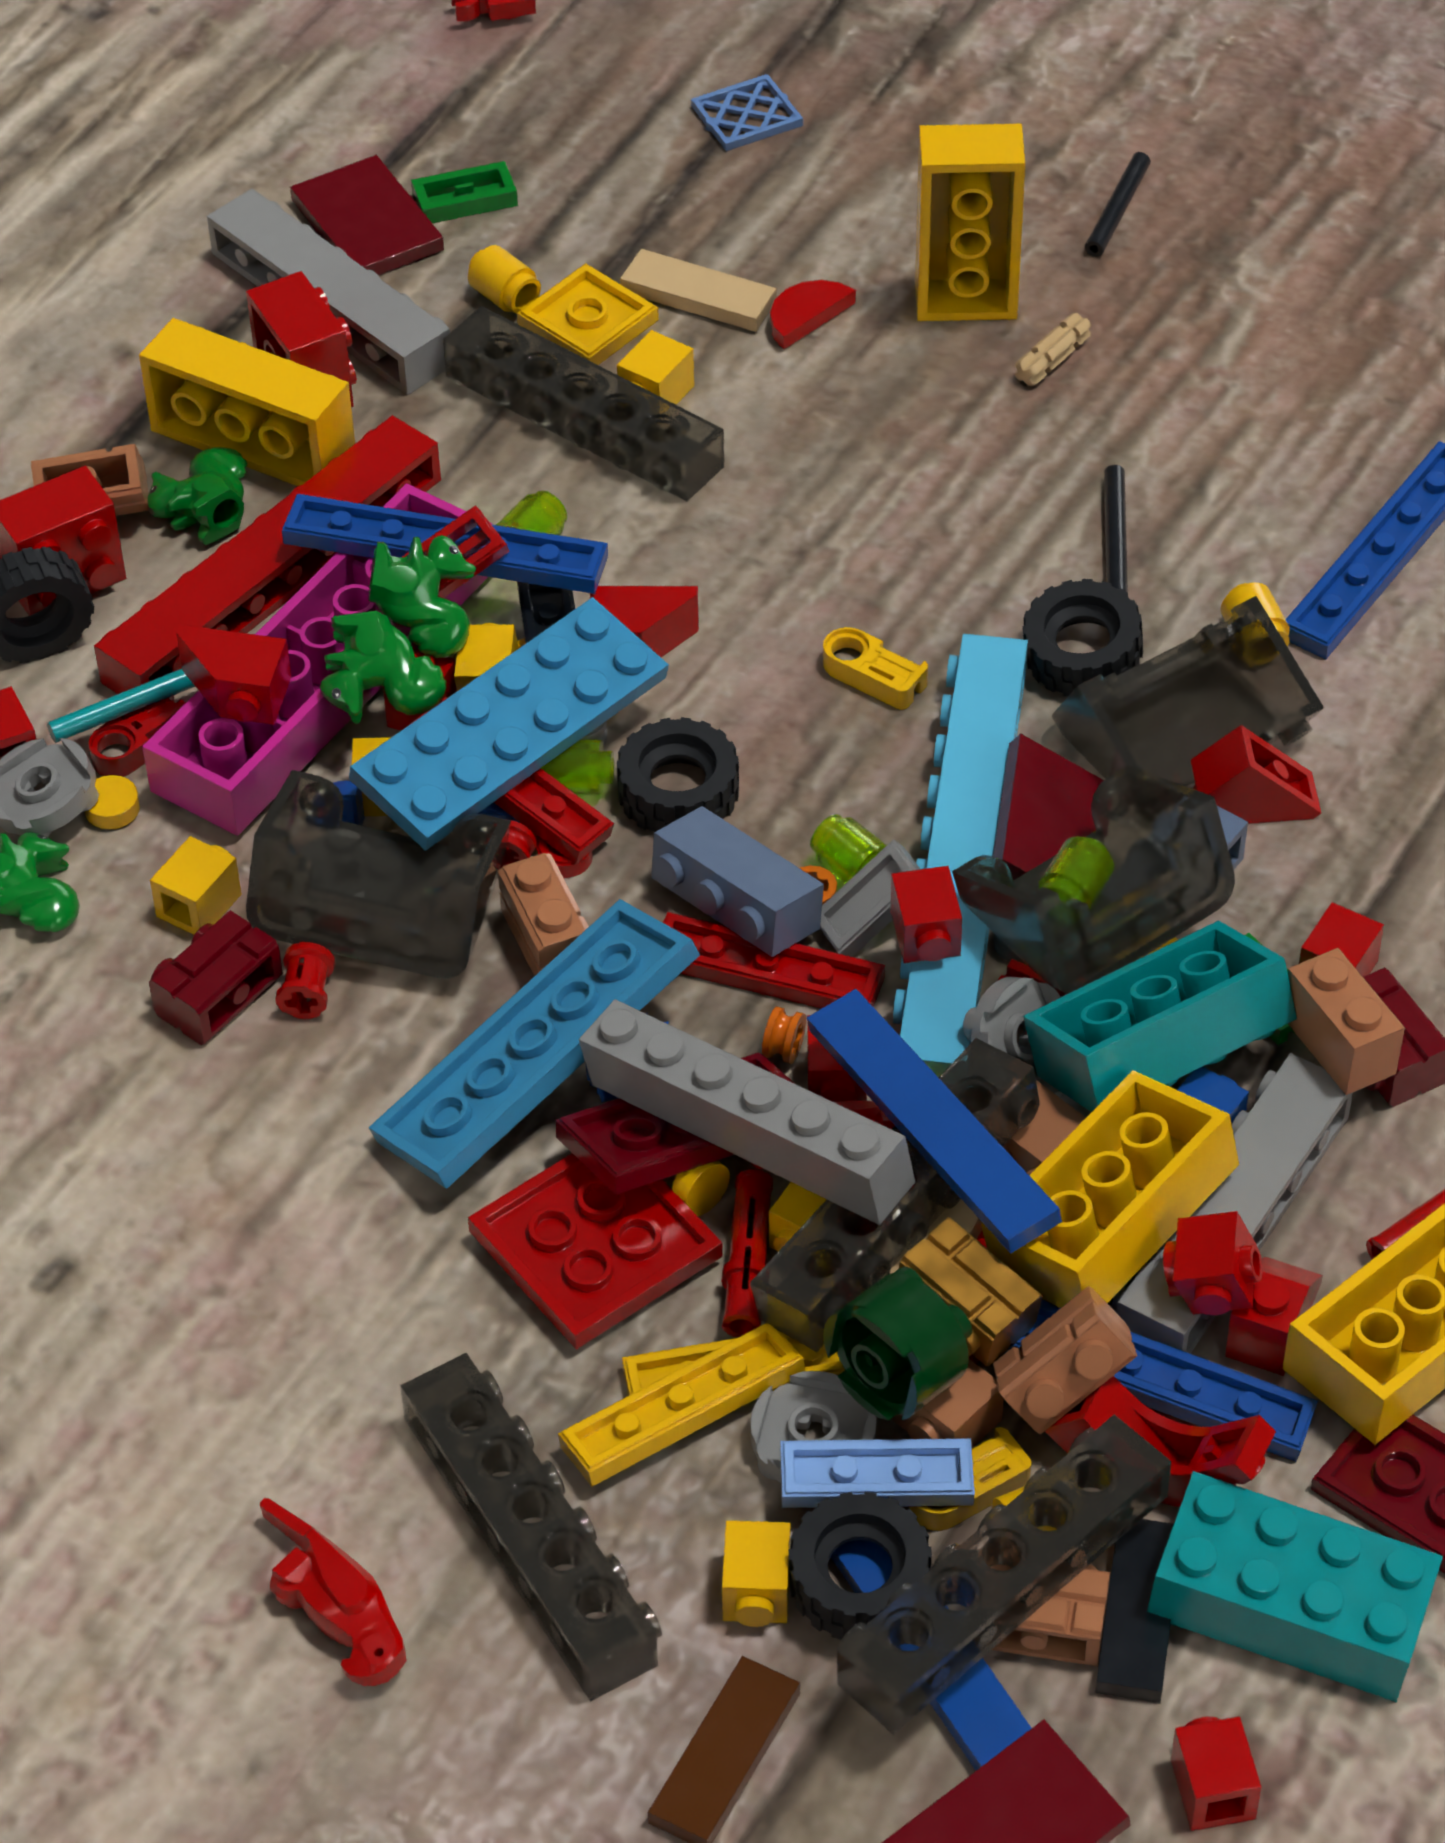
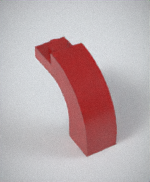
(1224, 1451)

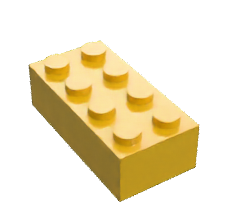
(969, 221)
(245, 399)
(1122, 1188)
(1379, 1336)

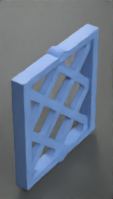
(753, 133)

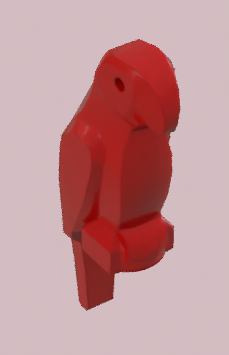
(337, 1599)

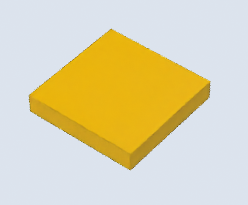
(589, 314)

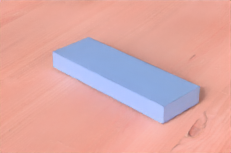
(903, 1469)

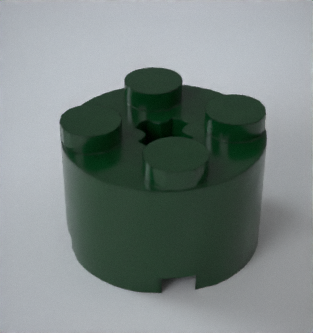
(898, 1345)

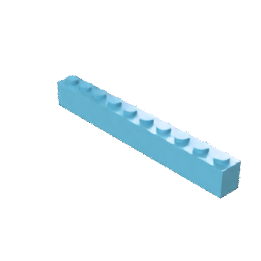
(966, 801)

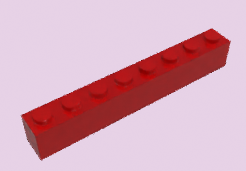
(255, 569)

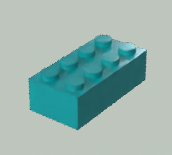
(1161, 1014)
(1294, 1586)

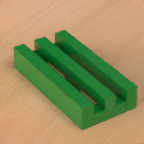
(465, 192)

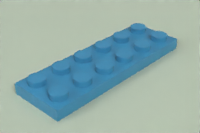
(508, 723)
(530, 1043)

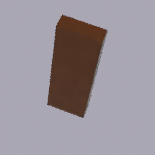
(724, 1752)

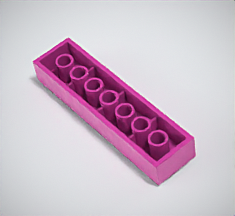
(236, 767)

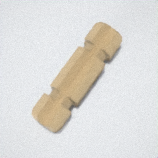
(1052, 349)

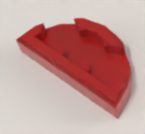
(806, 308)

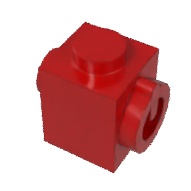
(1213, 1263)

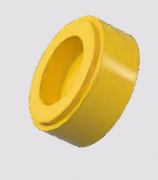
(116, 803)
(702, 1186)

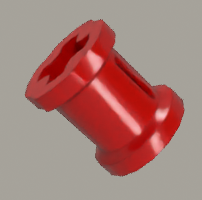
(305, 980)

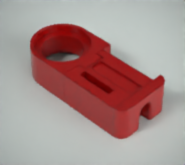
(132, 731)

